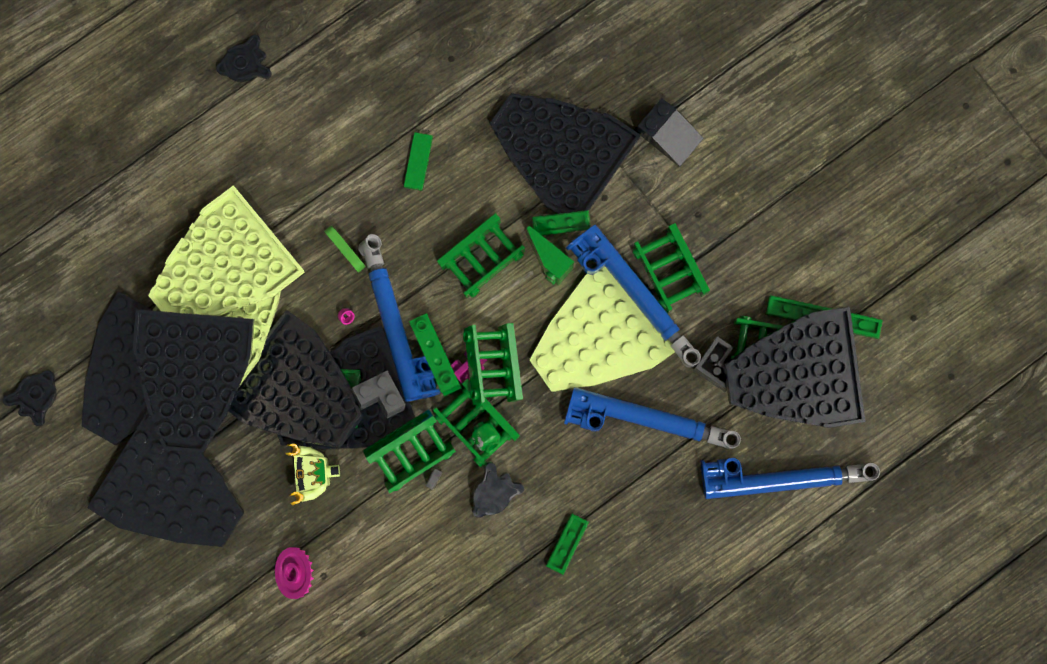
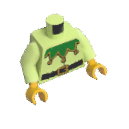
(311, 473)

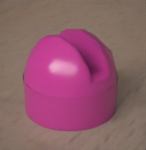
(349, 313)

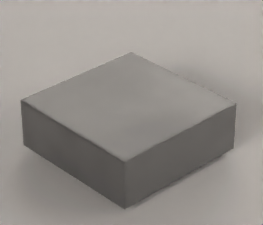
(433, 479)

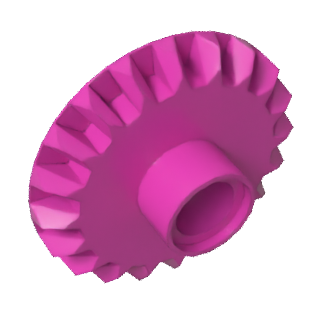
(293, 573)

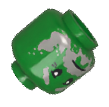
(485, 436)

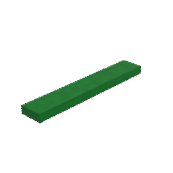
(794, 310)

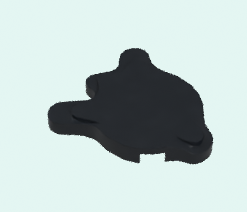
(244, 62)
(35, 396)
(493, 492)

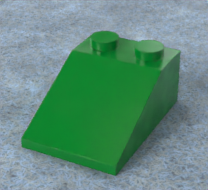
(551, 259)

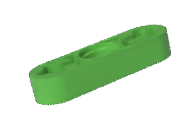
(344, 249)

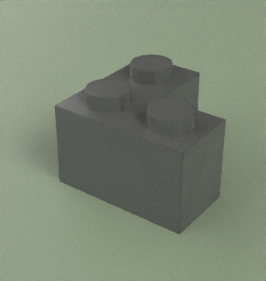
(711, 364)
(380, 390)

